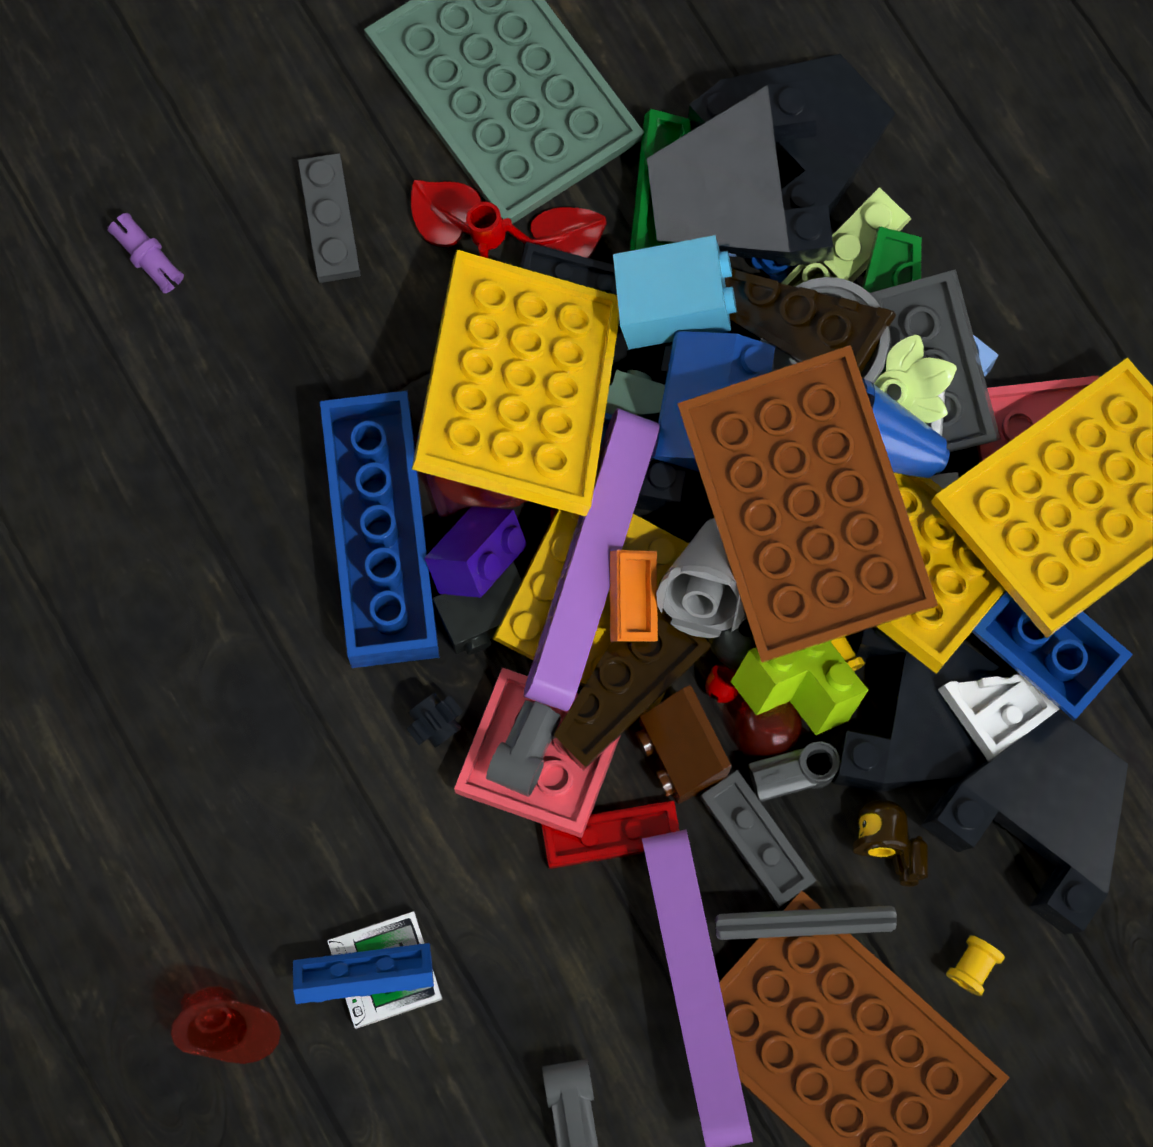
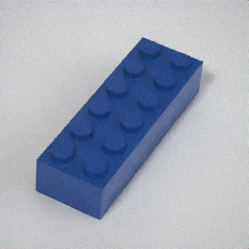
(379, 530)

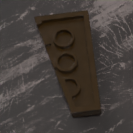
(804, 320)
(624, 687)

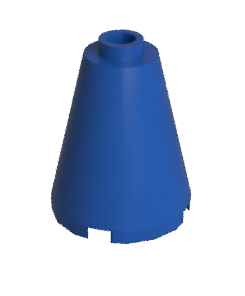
(909, 442)

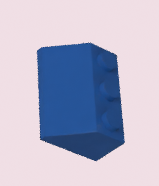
(699, 366)
(1065, 666)

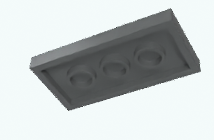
(938, 314)

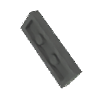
(329, 218)
(758, 839)

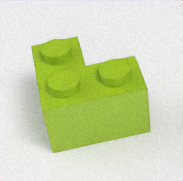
(812, 679)

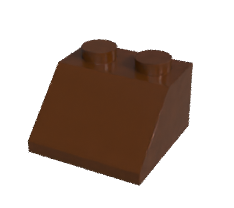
(683, 746)

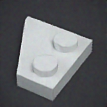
(997, 710)

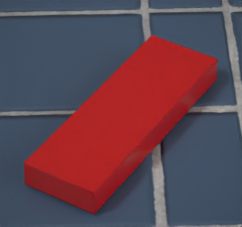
(610, 834)

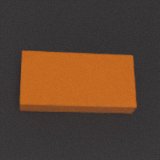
(633, 596)

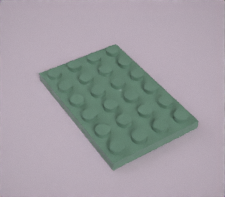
(506, 95)

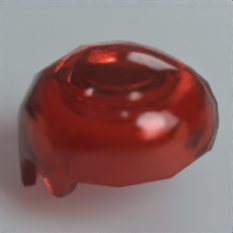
(767, 733)

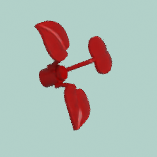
(451, 208)

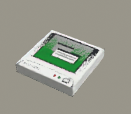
(387, 934)

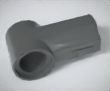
(520, 759)
(790, 773)
(570, 1096)

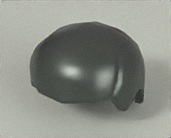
(732, 646)

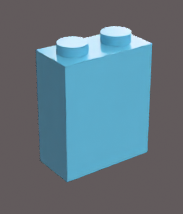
(673, 291)

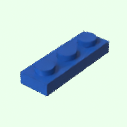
(362, 973)

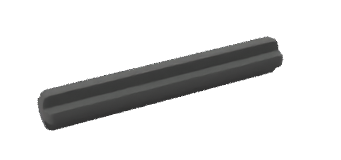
(805, 922)

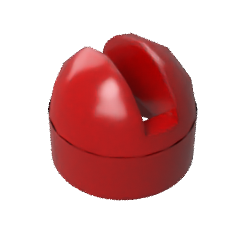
(720, 685)

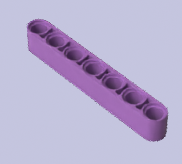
(586, 570)
(697, 990)

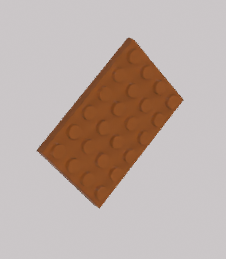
(807, 504)
(849, 1046)

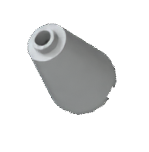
(701, 588)

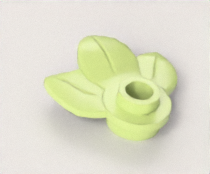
(918, 378)

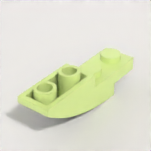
(854, 241)

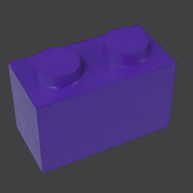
(476, 551)

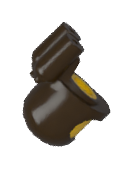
(885, 835)

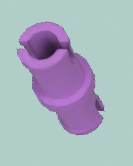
(145, 252)

